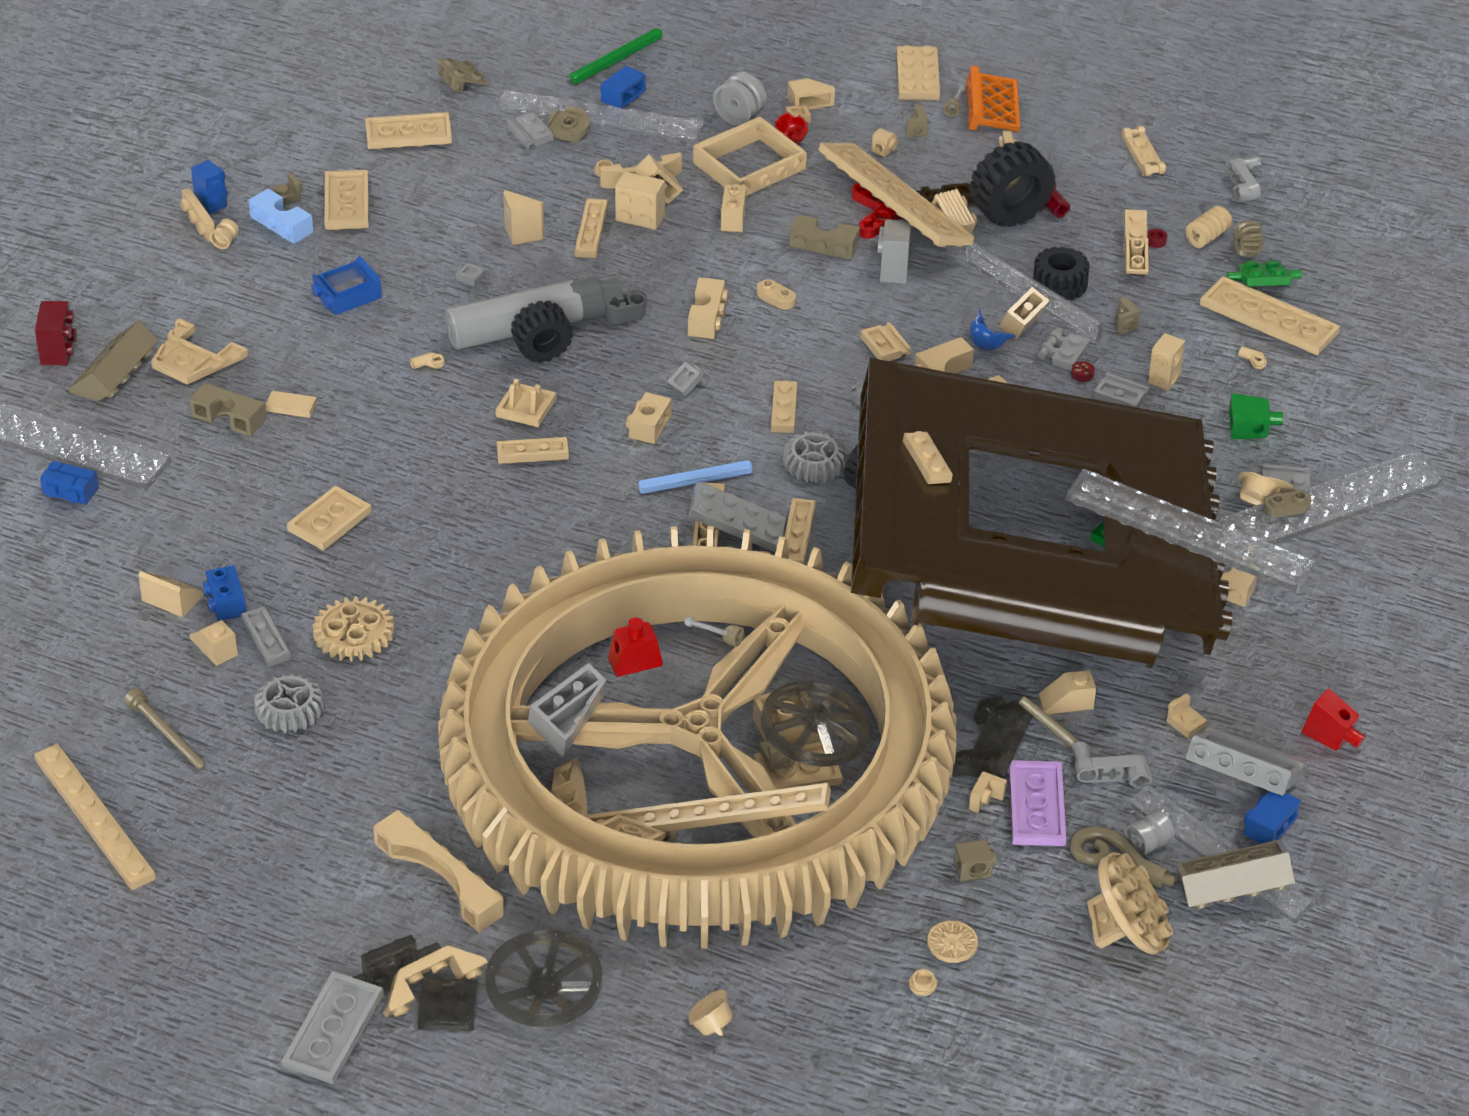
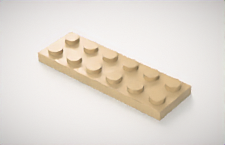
(1270, 315)

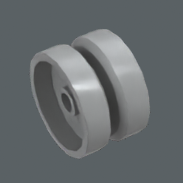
(739, 98)

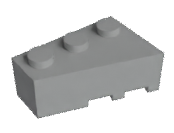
(894, 247)
(567, 708)

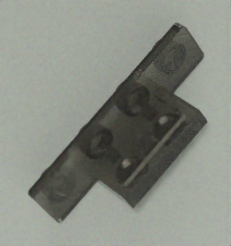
(383, 963)

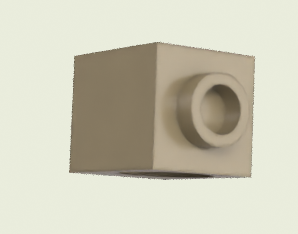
(974, 860)

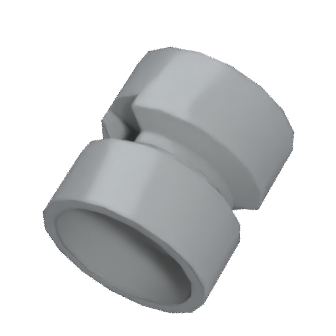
(1150, 832)

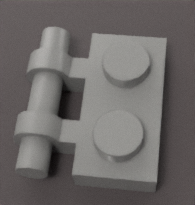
(1070, 348)

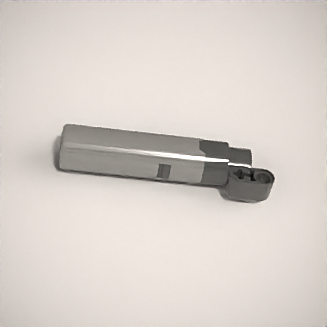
(579, 298)

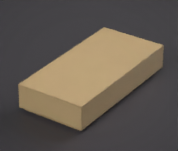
(291, 404)

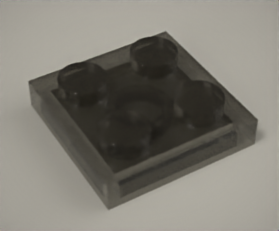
(447, 1004)

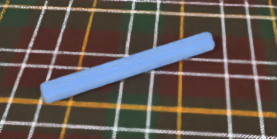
(692, 477)

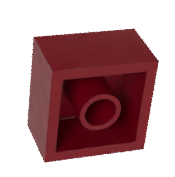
(55, 332)

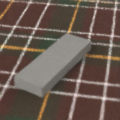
(266, 636)

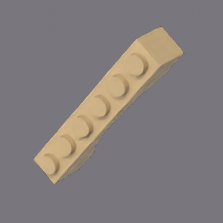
(406, 841)

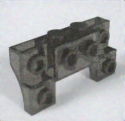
(997, 741)

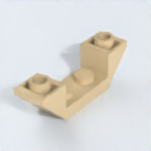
(461, 963)

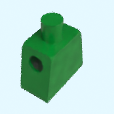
(1251, 417)

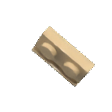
(885, 342)

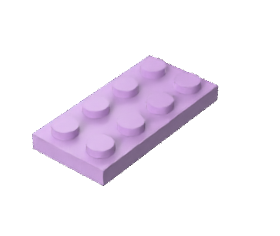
(1037, 803)

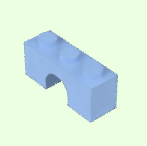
(269, 211)

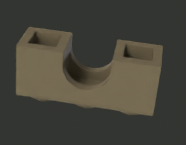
(837, 242)
(244, 413)

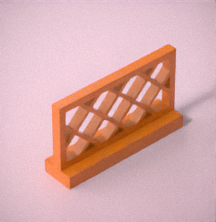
(977, 99)

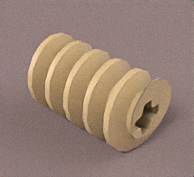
(1208, 226)

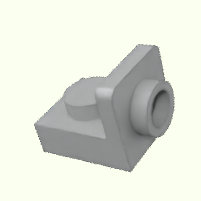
(686, 379)

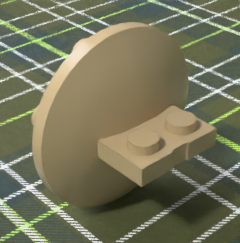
(1128, 906)

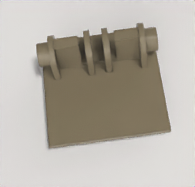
(458, 73)

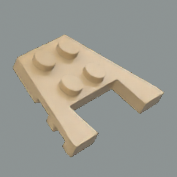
(190, 362)

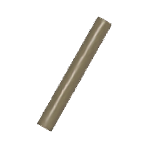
(1050, 723)

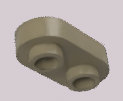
(1287, 503)

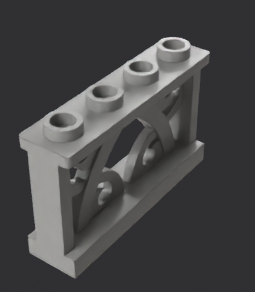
(1245, 760)

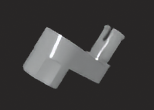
(1246, 186)
(1112, 768)

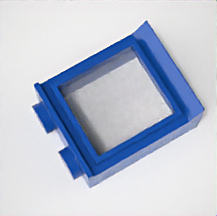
(347, 286)

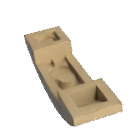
(611, 174)

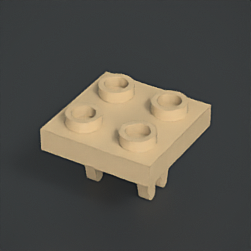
(526, 404)

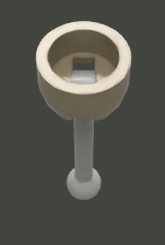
(954, 103)
(732, 634)

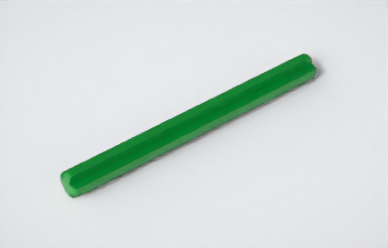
(615, 56)

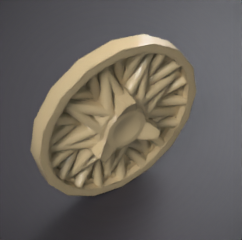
(952, 941)

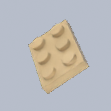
(329, 518)
(801, 773)

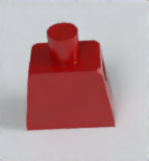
(634, 648)
(1333, 722)

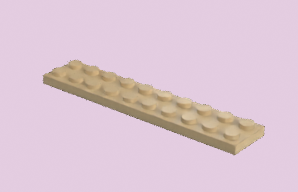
(896, 194)

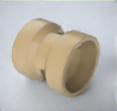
(224, 233)

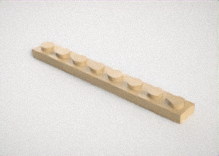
(95, 817)

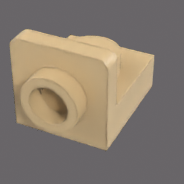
(1185, 718)
(985, 788)

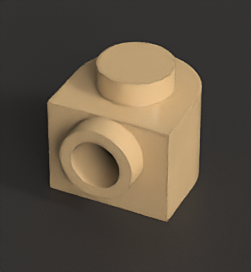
(884, 142)

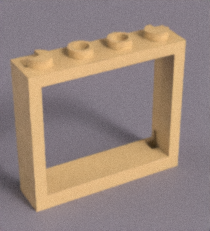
(709, 150)

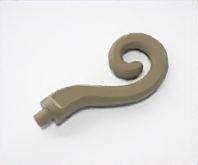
(1157, 874)

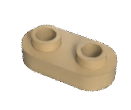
(776, 294)

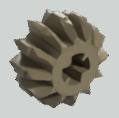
(1248, 238)

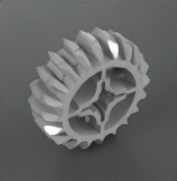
(814, 457)
(288, 703)

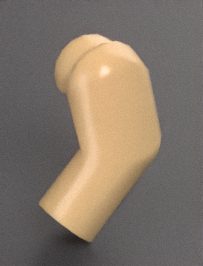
(1255, 357)
(429, 360)

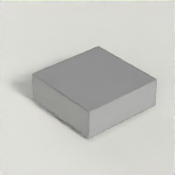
(470, 274)

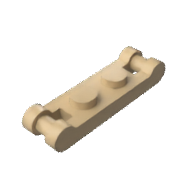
(1142, 151)

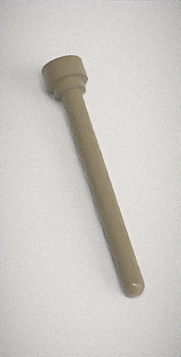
(137, 700)

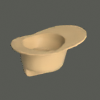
(1257, 487)
(711, 1014)

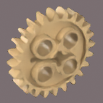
(353, 628)

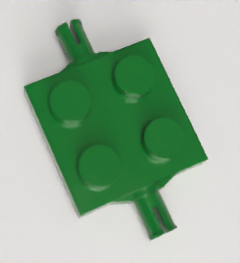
(1264, 274)

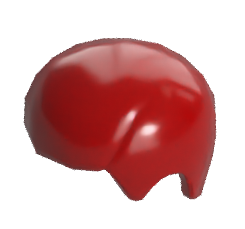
(792, 127)

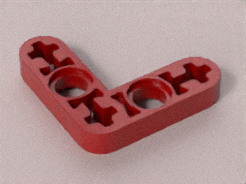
(870, 224)

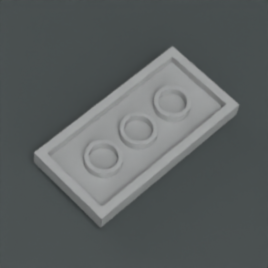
(735, 514)
(332, 1027)

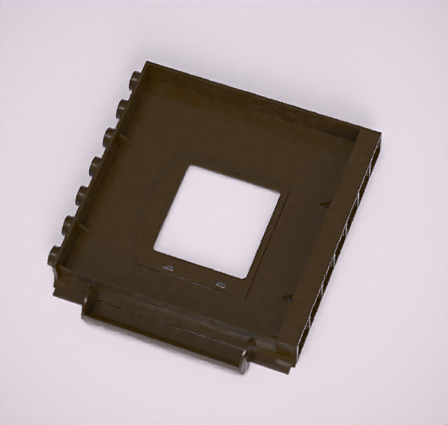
(1018, 585)

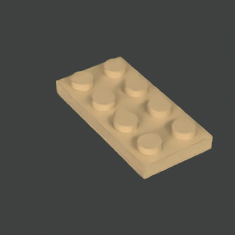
(918, 73)
(408, 130)
(346, 200)

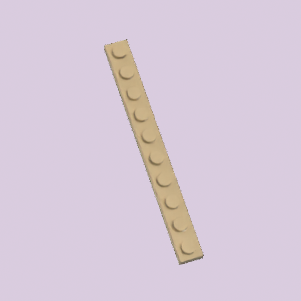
(728, 808)

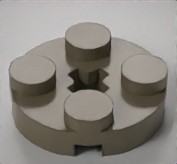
(561, 130)

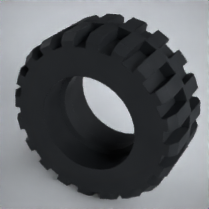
(1025, 196)

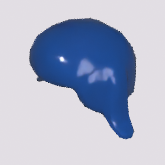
(984, 337)

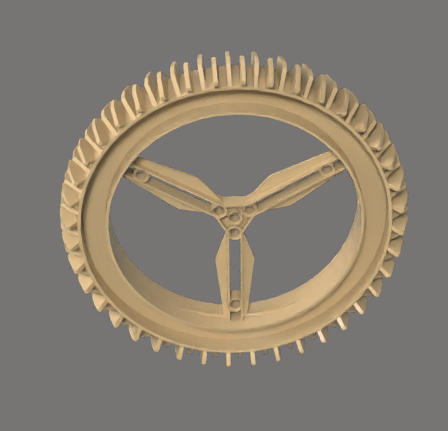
(696, 884)

